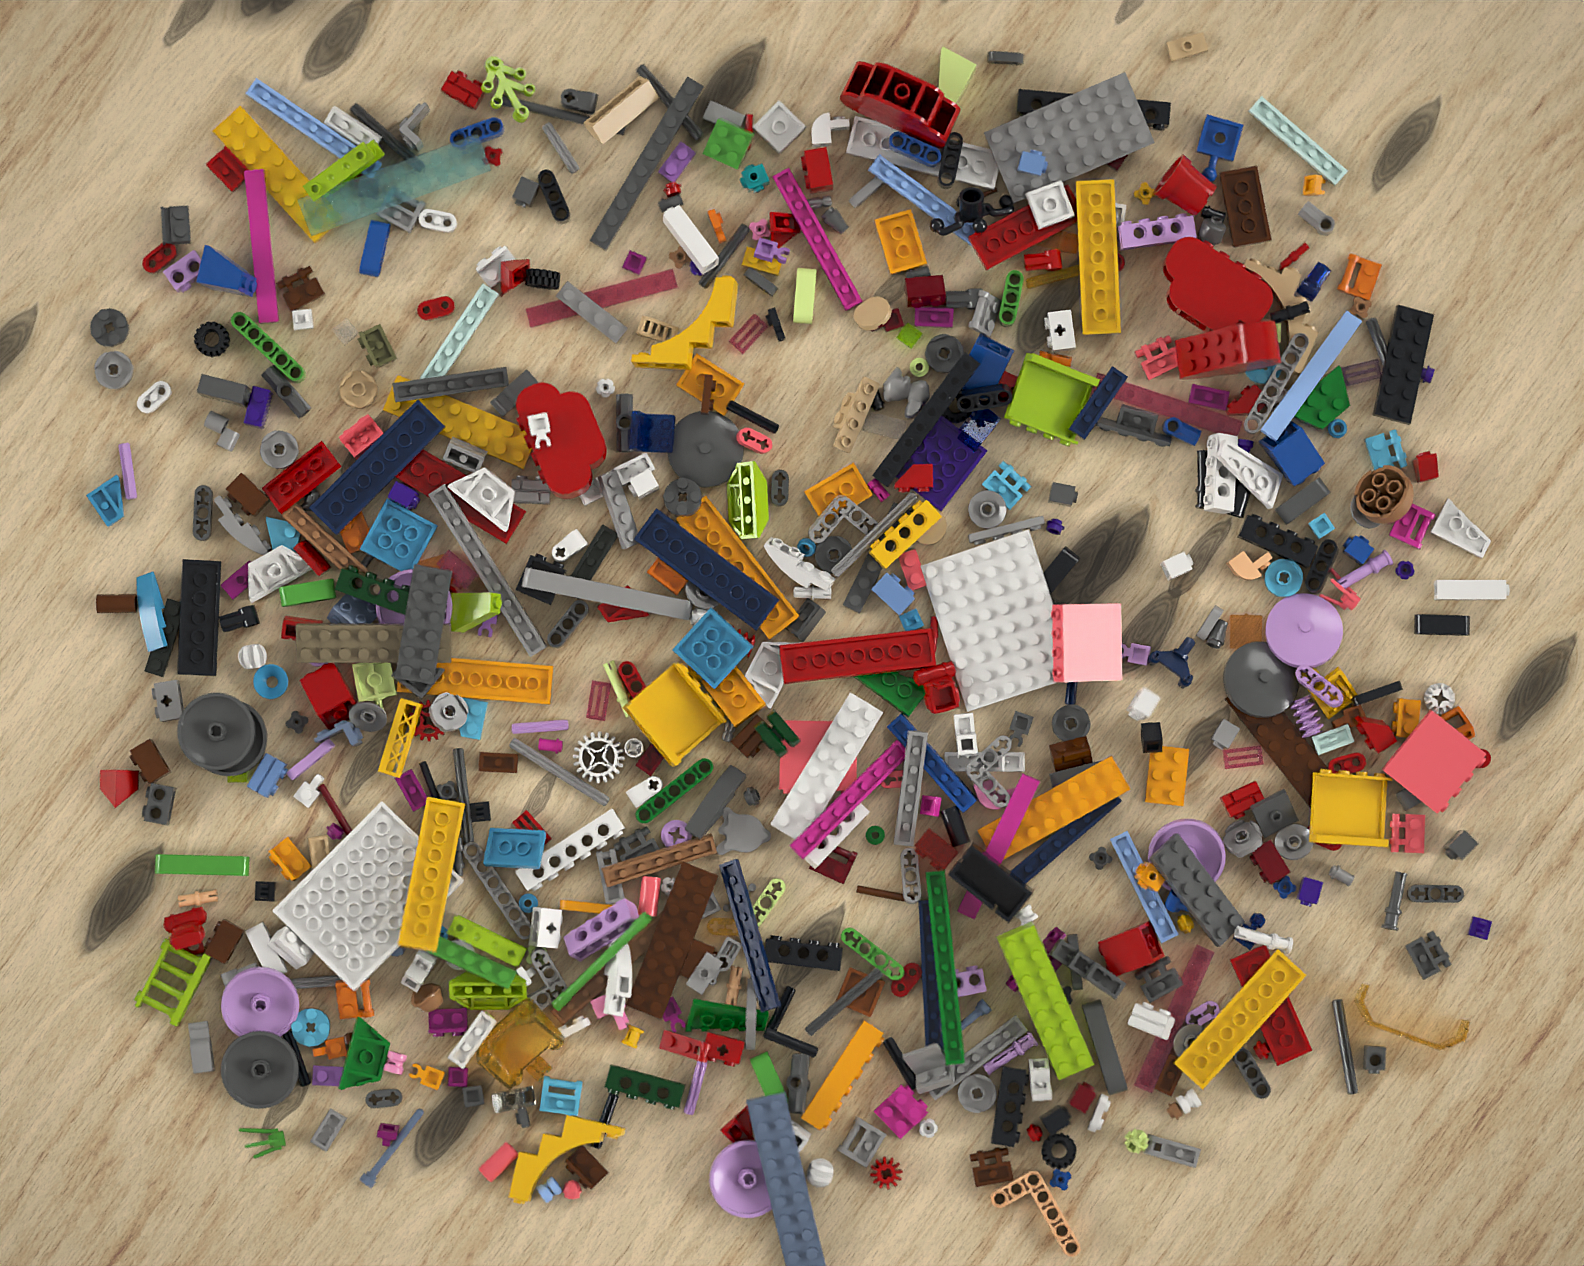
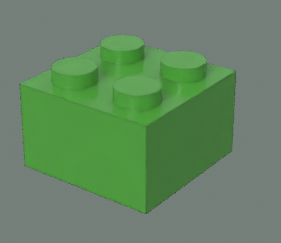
(728, 143)

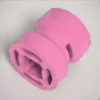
(399, 1059)

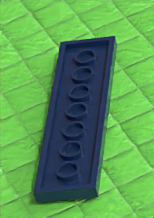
(377, 467)
(706, 569)

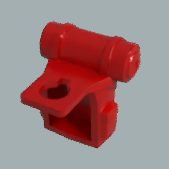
(939, 687)
(187, 929)

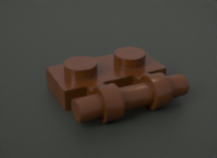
(302, 294)
(991, 1173)

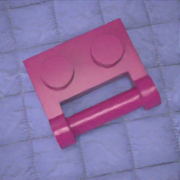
(1403, 527)

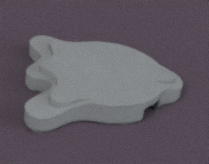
(742, 833)

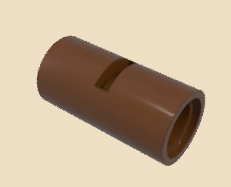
(116, 603)

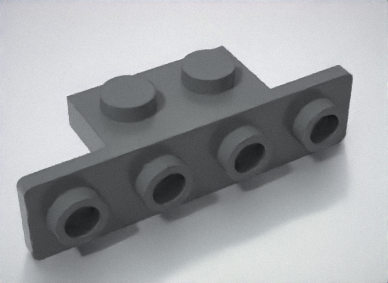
(1135, 423)

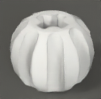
(252, 656)
(820, 1172)

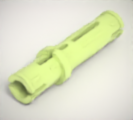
(618, 685)

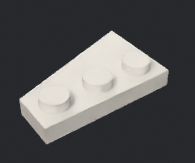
(1459, 530)

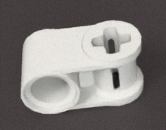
(572, 544)
(641, 792)

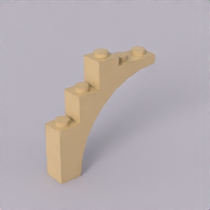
(1283, 289)

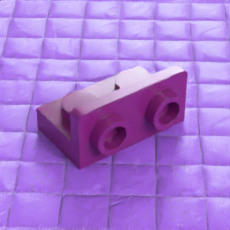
(448, 1021)

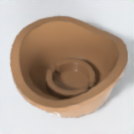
(427, 998)

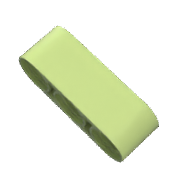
(804, 295)

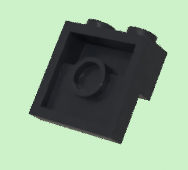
(539, 562)

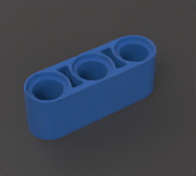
(484, 126)
(909, 141)
(374, 248)

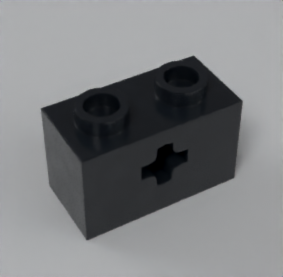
(1056, 1119)

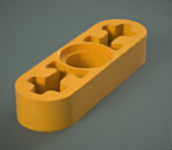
(583, 906)

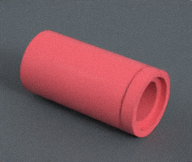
(649, 895)
(498, 1162)

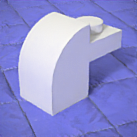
(823, 126)
(965, 733)
(419, 970)
(1040, 1079)

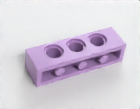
(1127, 240)
(601, 929)

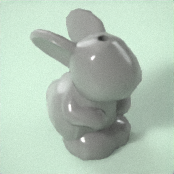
(900, 388)

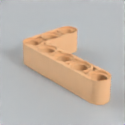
(1044, 1206)

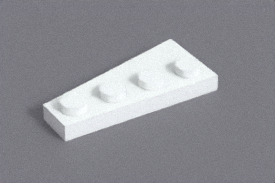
(1253, 473)

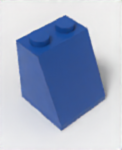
(223, 274)
(993, 359)
(1293, 454)

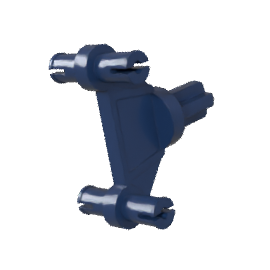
(1176, 661)

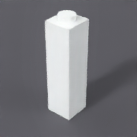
(690, 239)
(1470, 590)

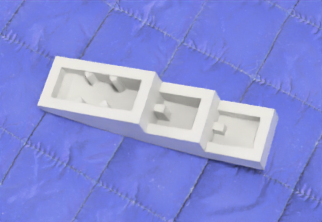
(625, 471)
(1008, 763)

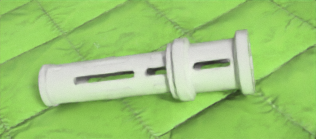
(1271, 940)

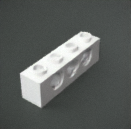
(1225, 482)
(1142, 704)
(816, 856)

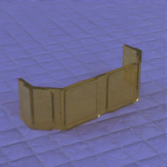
(1460, 1037)

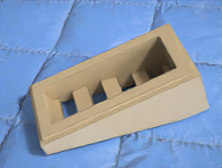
(640, 331)

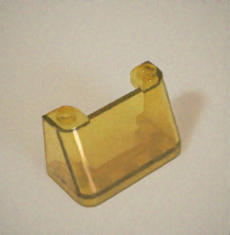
(517, 1043)

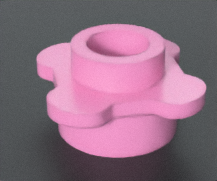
(757, 234)

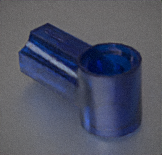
(1311, 285)

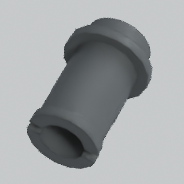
(670, 202)
(920, 272)

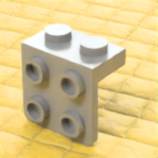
(408, 126)

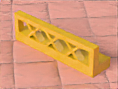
(397, 737)

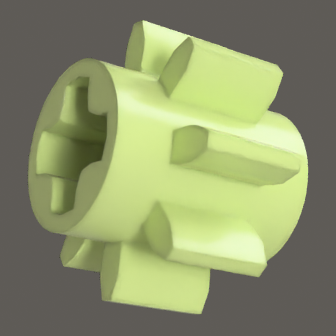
(1136, 1141)

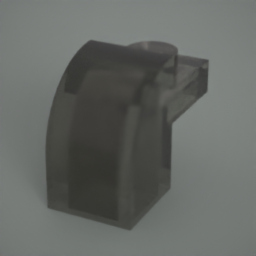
(513, 1099)

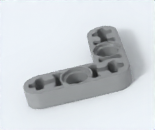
(845, 512)
(984, 774)
(550, 983)
(751, 1016)

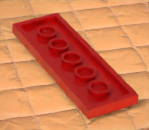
(1015, 234)
(1282, 1028)

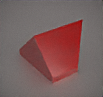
(783, 227)
(513, 274)
(118, 784)
(739, 1127)

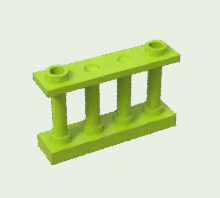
(344, 169)
(487, 940)
(184, 997)

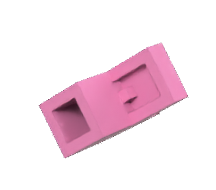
(988, 785)
(598, 1006)

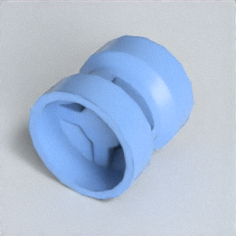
(545, 1191)

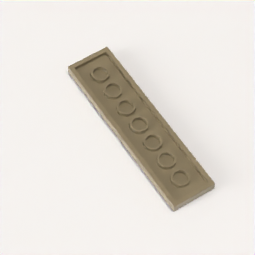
(357, 643)

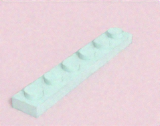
(1298, 141)
(461, 332)

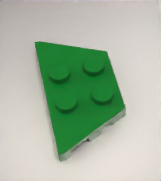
(1325, 401)
(364, 1056)

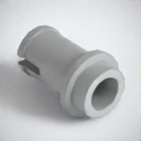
(1341, 875)

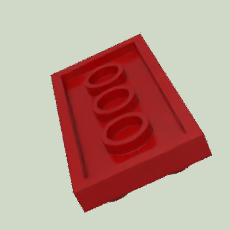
(301, 477)

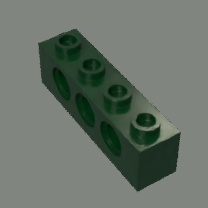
(347, 585)
(674, 1088)

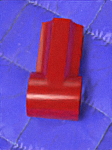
(1048, 261)

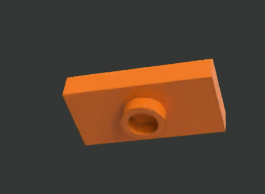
(667, 576)

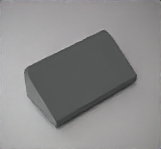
(810, 615)

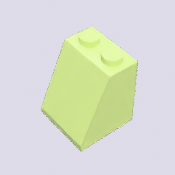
(954, 74)

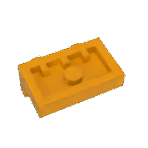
(1406, 717)
(289, 859)

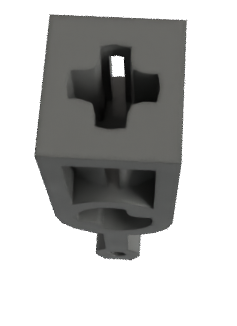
(507, 398)

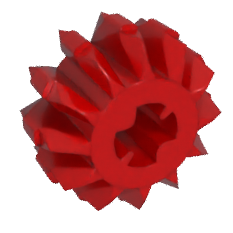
(889, 1179)

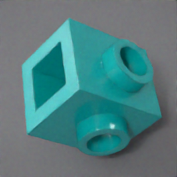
(754, 171)

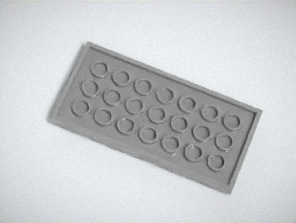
(1072, 134)

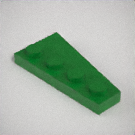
(895, 689)
(714, 1015)

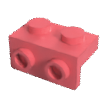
(361, 436)

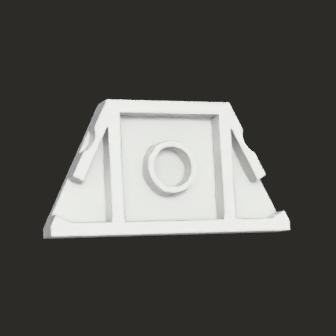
(487, 495)
(274, 571)
(766, 672)

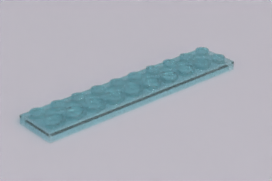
(395, 184)

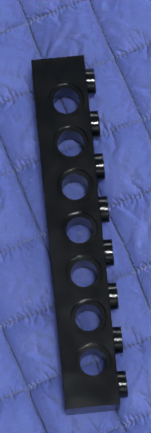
(1159, 108)
(926, 419)

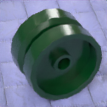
(776, 734)

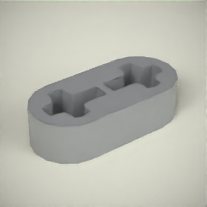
(1209, 622)

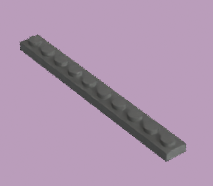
(646, 163)

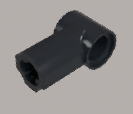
(244, 618)

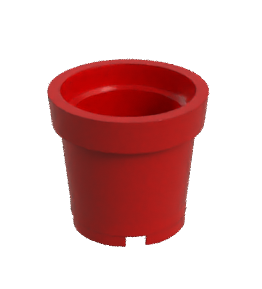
(1185, 186)

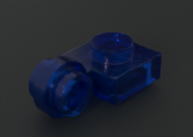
(1256, 920)

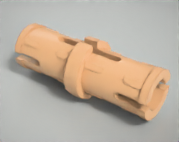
(198, 898)
(733, 985)

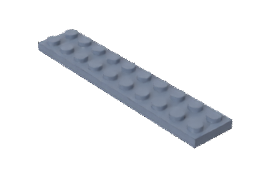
(785, 1180)

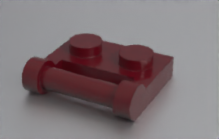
(835, 869)

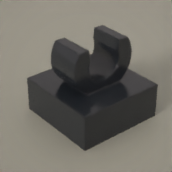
(480, 811)
(265, 891)

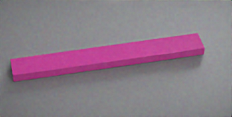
(817, 239)
(261, 246)
(849, 800)
(1004, 834)

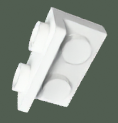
(490, 268)

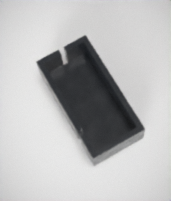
(990, 882)

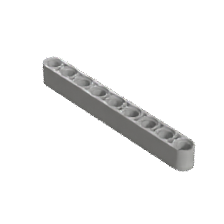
(607, 593)

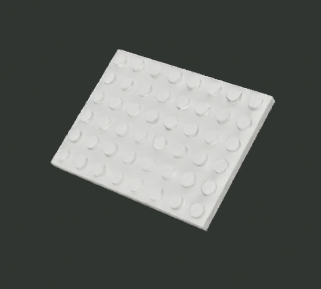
(994, 618)
(357, 897)

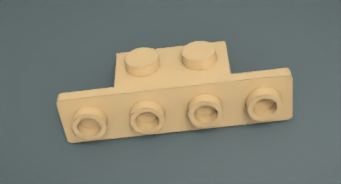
(853, 414)

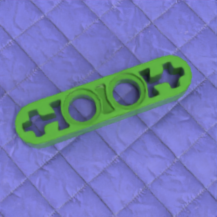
(874, 951)

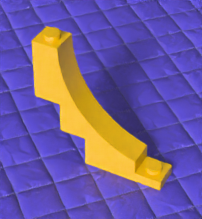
(678, 351)
(575, 1133)

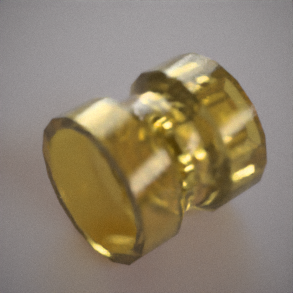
(539, 1068)

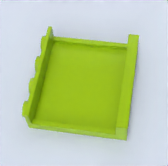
(1049, 398)

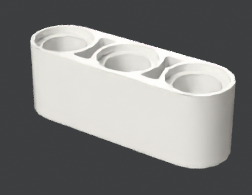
(259, 939)

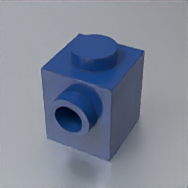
(1357, 549)

